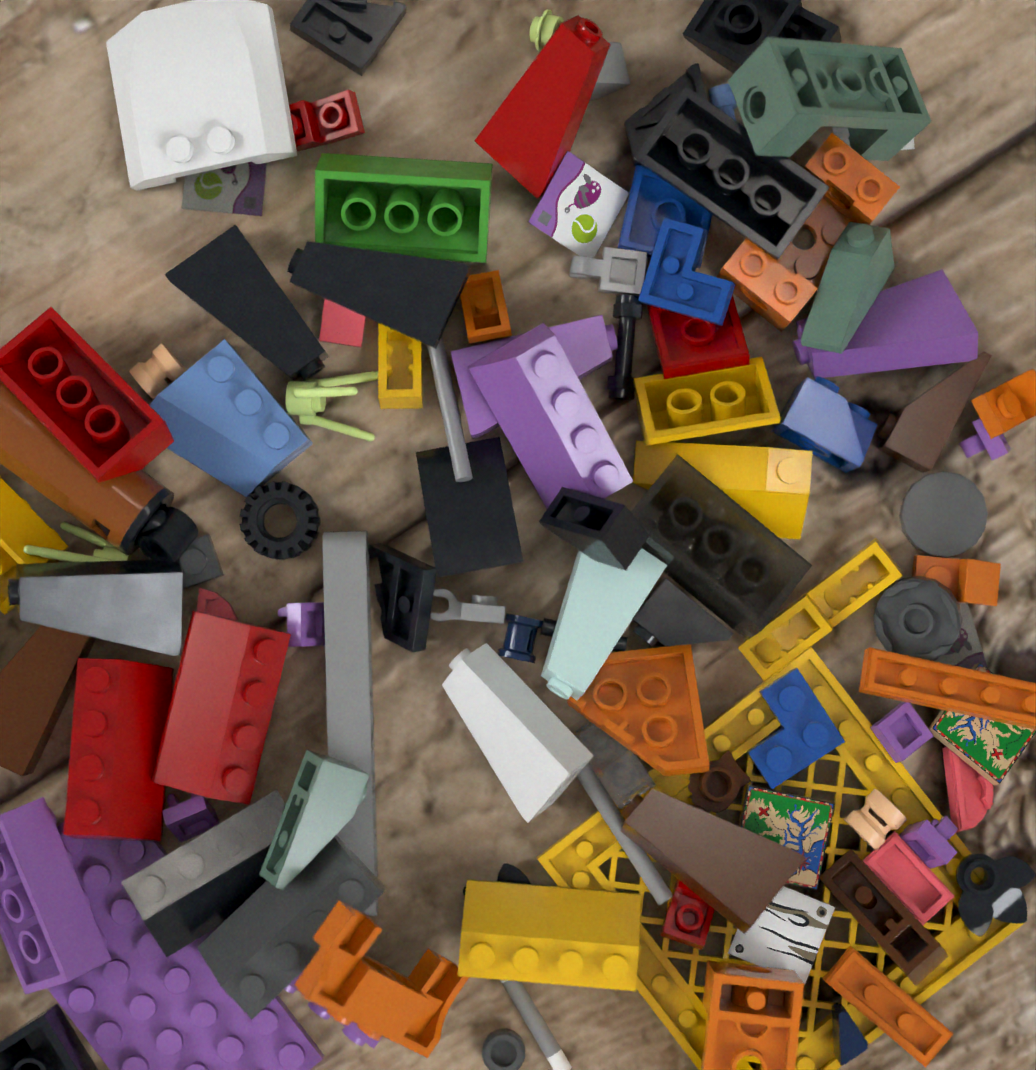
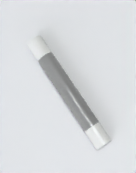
(536, 1025)

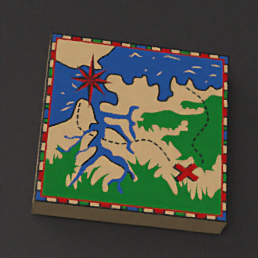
(982, 743)
(793, 822)

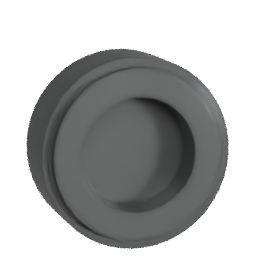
(503, 1050)

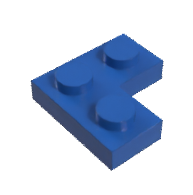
(673, 280)
(805, 730)

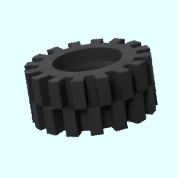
(261, 502)

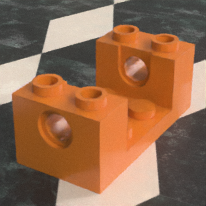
(785, 285)
(751, 1014)

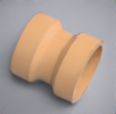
(157, 371)
(875, 819)

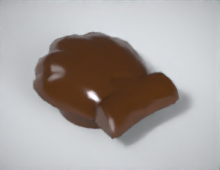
(719, 786)

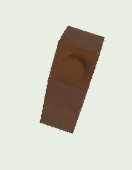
(923, 425)
(884, 917)

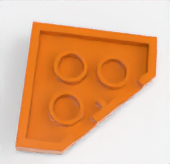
(650, 707)

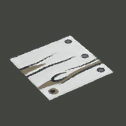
(785, 933)

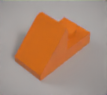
(485, 308)
(1007, 404)
(968, 579)

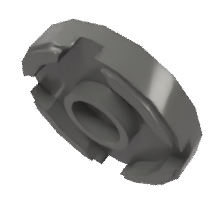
(943, 514)
(918, 618)

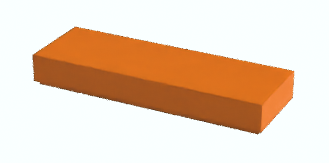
(888, 1006)

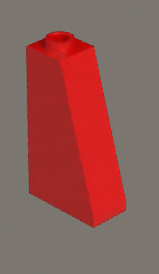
(547, 105)

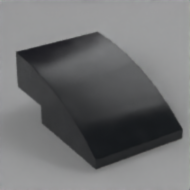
(735, 28)
(470, 520)

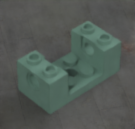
(803, 84)

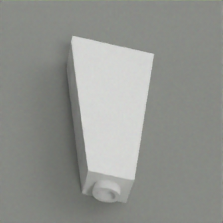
(515, 730)

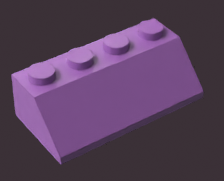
(549, 417)
(42, 904)

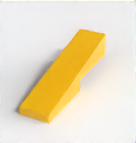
(399, 370)
(821, 609)

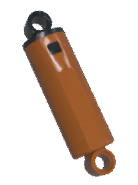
(123, 510)

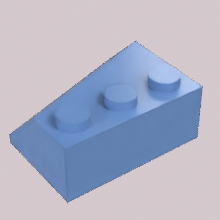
(229, 421)

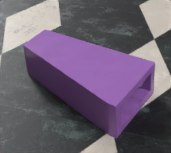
(904, 329)
(584, 342)

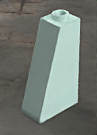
(594, 617)

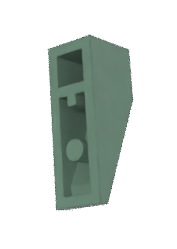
(849, 286)
(316, 810)

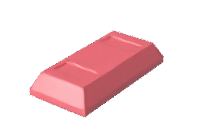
(908, 878)

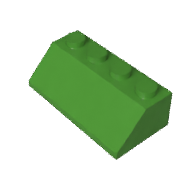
(404, 205)

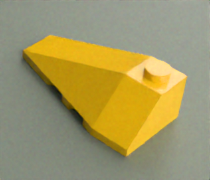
(762, 480)

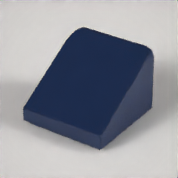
(846, 1036)

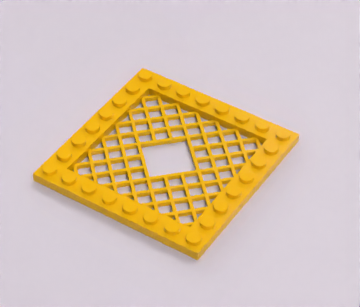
(578, 854)

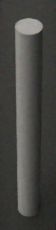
(450, 413)
(615, 822)

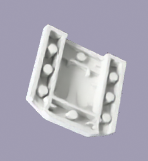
(199, 90)

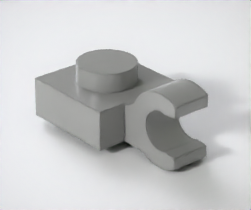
(618, 270)
(480, 609)

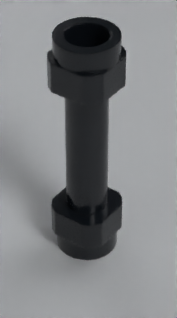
(627, 310)

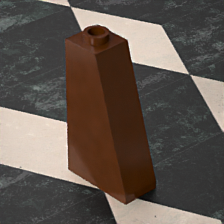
(35, 692)
(712, 857)

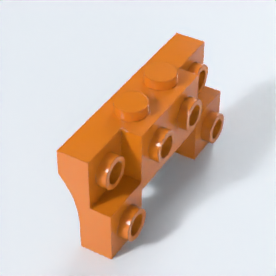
(372, 994)

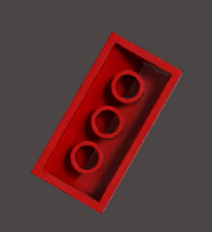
(81, 399)
(221, 708)
(115, 749)

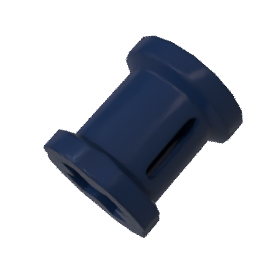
(520, 638)

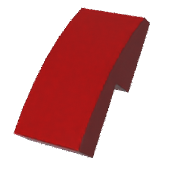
(326, 120)
(687, 917)

